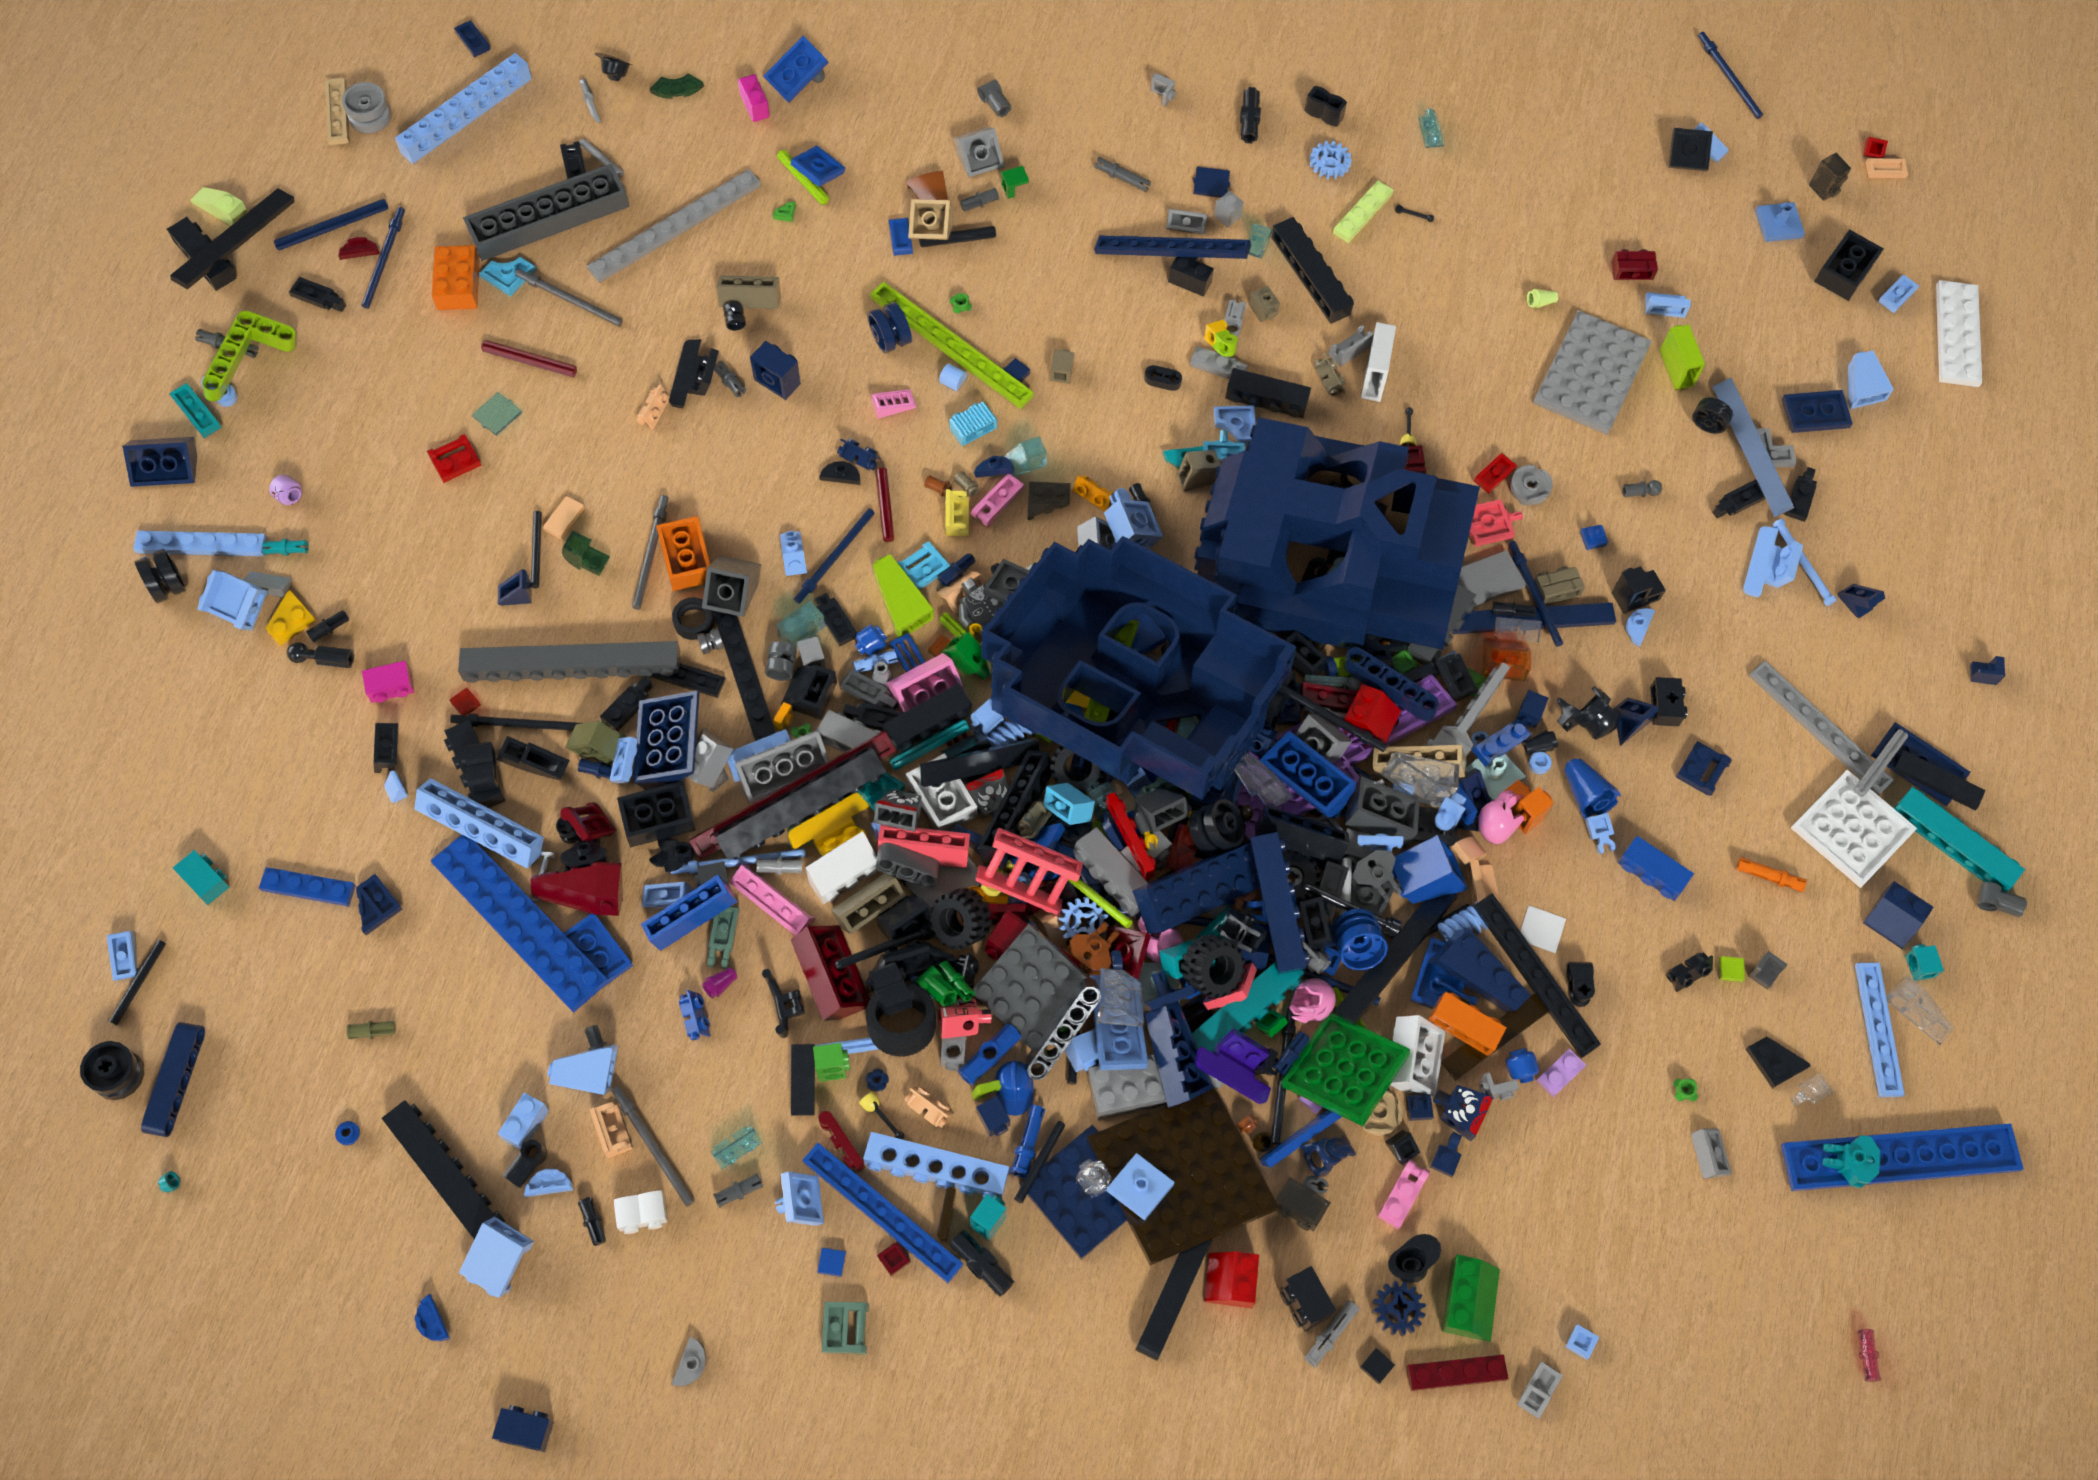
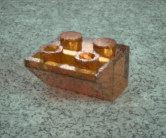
(1511, 652)

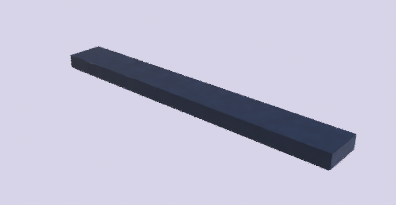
(1173, 247)
(1563, 617)

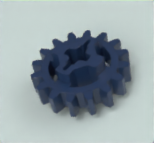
(1408, 1306)

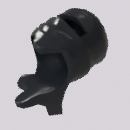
(1594, 716)

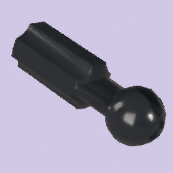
(322, 655)

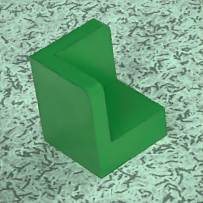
(1013, 178)

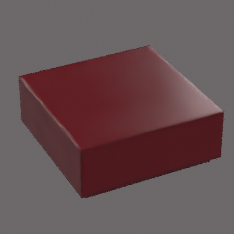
(893, 1258)

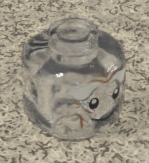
(1093, 1177)

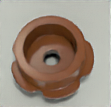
(1248, 1124)

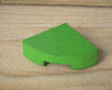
(786, 212)

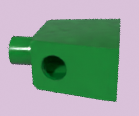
(967, 655)

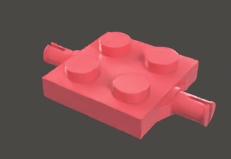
(1492, 523)

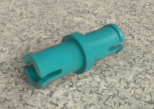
(285, 547)

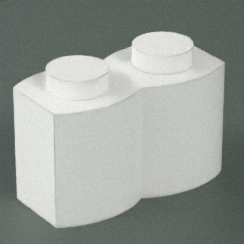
(640, 1211)

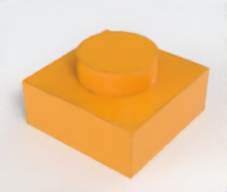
(784, 717)

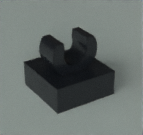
(1267, 1065)

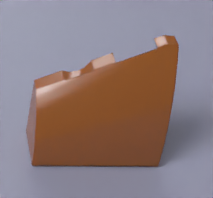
(929, 186)

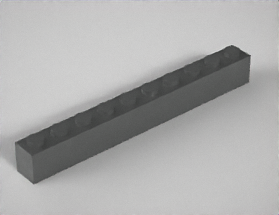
(569, 661)

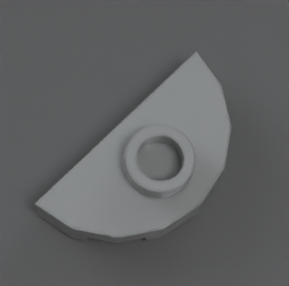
(691, 1365)

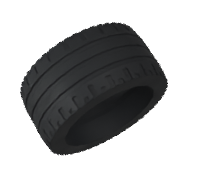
(903, 1043)

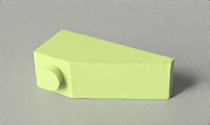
(220, 204)

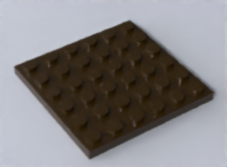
(1208, 1161)

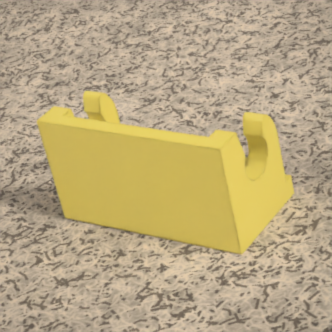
(957, 513)

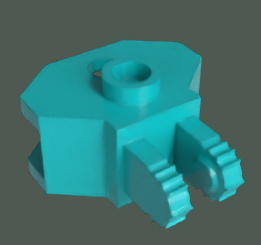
(1855, 1160)

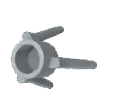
(1318, 960)

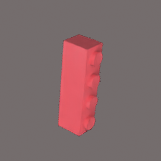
(945, 846)

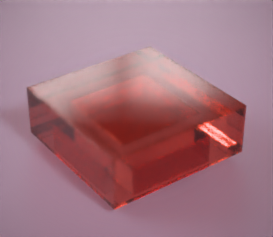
(465, 702)

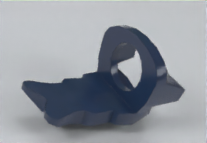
(1330, 1151)

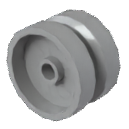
(366, 107)

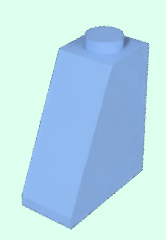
(1867, 381)
(586, 1070)

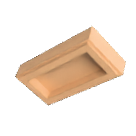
(1886, 168)
(563, 517)

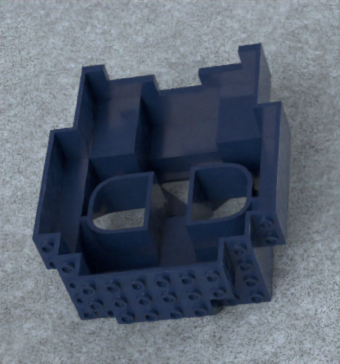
(1386, 581)
(1061, 637)

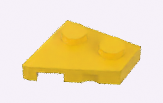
(289, 619)

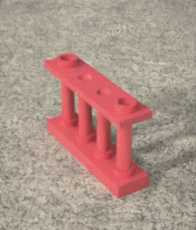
(1036, 854)

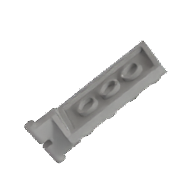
(1458, 734)

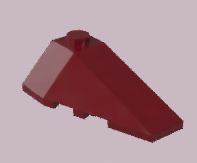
(587, 889)

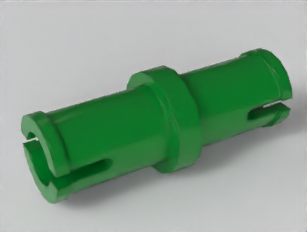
(956, 980)

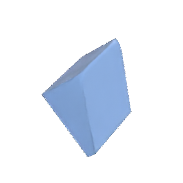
(395, 787)

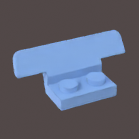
(1771, 563)

